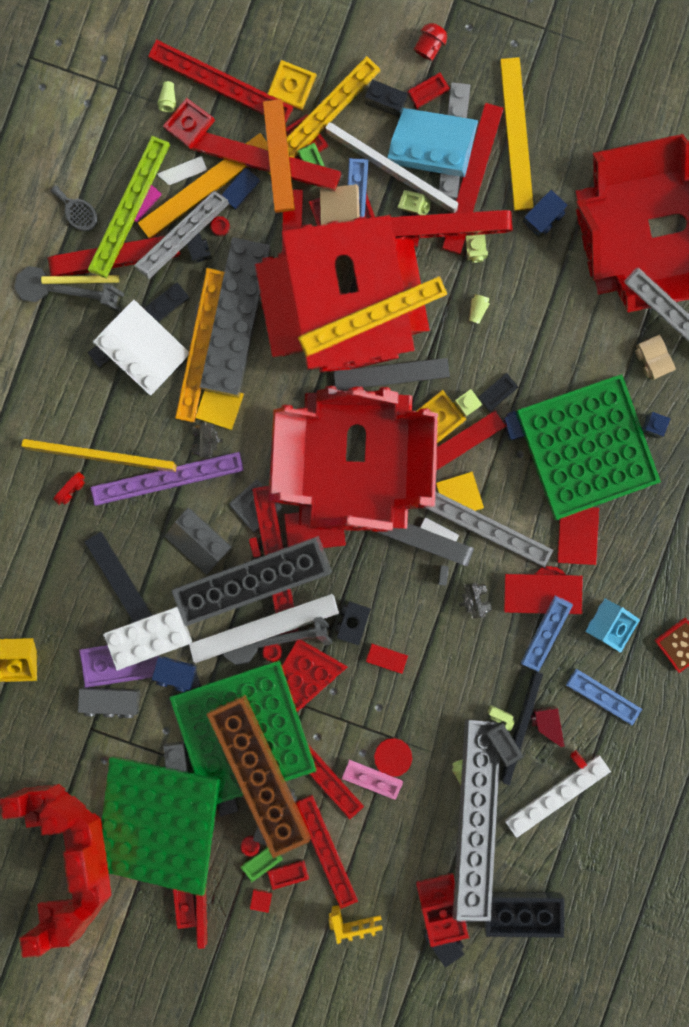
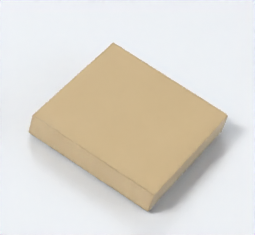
(339, 205)

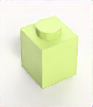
(467, 403)

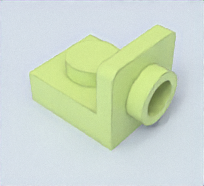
(414, 203)
(476, 248)
(499, 715)

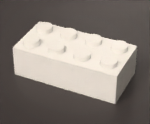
(147, 638)

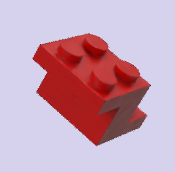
(437, 906)

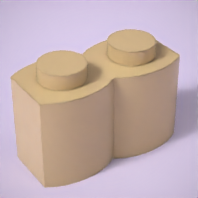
(655, 358)

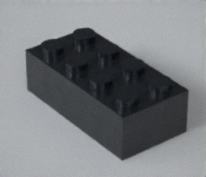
(526, 915)

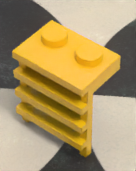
(344, 930)

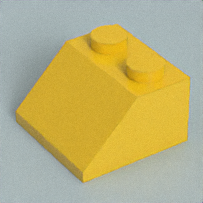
(18, 660)

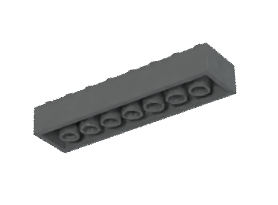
(234, 319)
(252, 581)

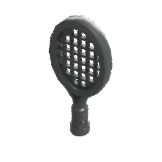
(56, 191)

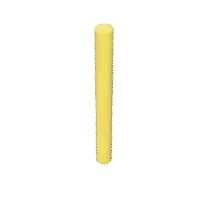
(79, 279)

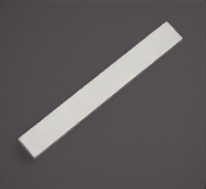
(391, 168)
(263, 628)

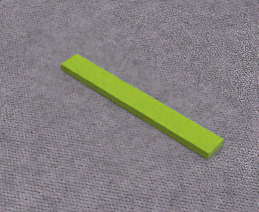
(129, 207)

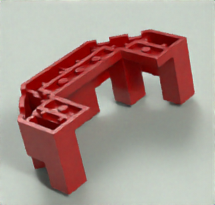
(85, 863)

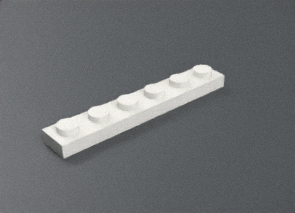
(557, 796)

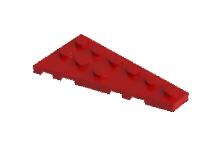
(309, 672)

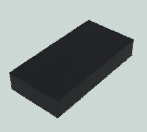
(497, 392)

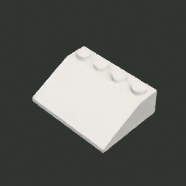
(141, 347)

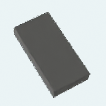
(504, 744)

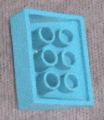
(433, 142)

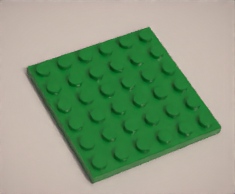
(588, 447)
(274, 710)
(159, 824)

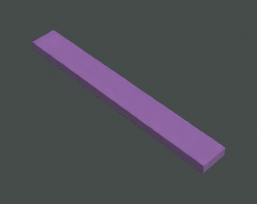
(164, 480)

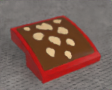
(675, 645)

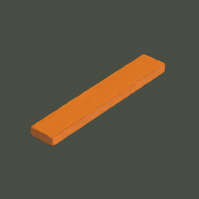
(278, 156)

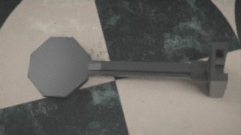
(31, 289)
(246, 653)

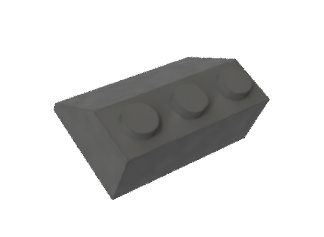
(198, 541)

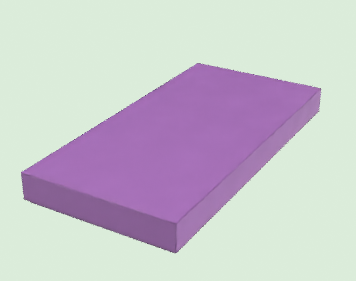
(100, 668)

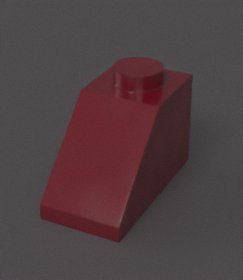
(548, 723)

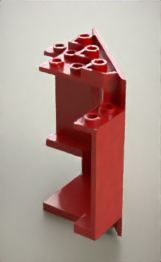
(629, 190)
(304, 295)
(354, 496)

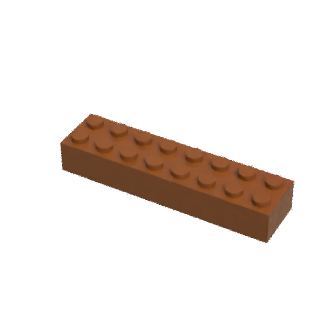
(259, 776)

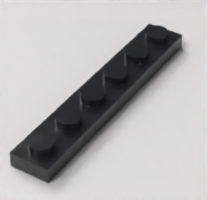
(158, 309)

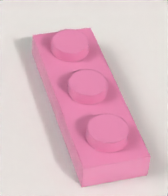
(372, 779)

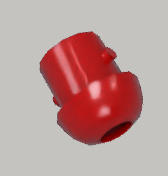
(430, 41)

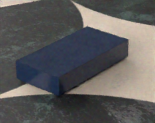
(241, 188)

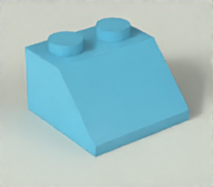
(612, 625)

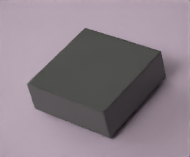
(443, 575)

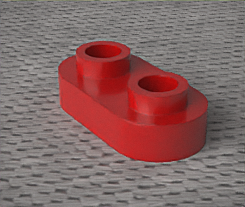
(73, 484)

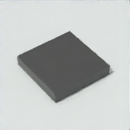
(245, 506)

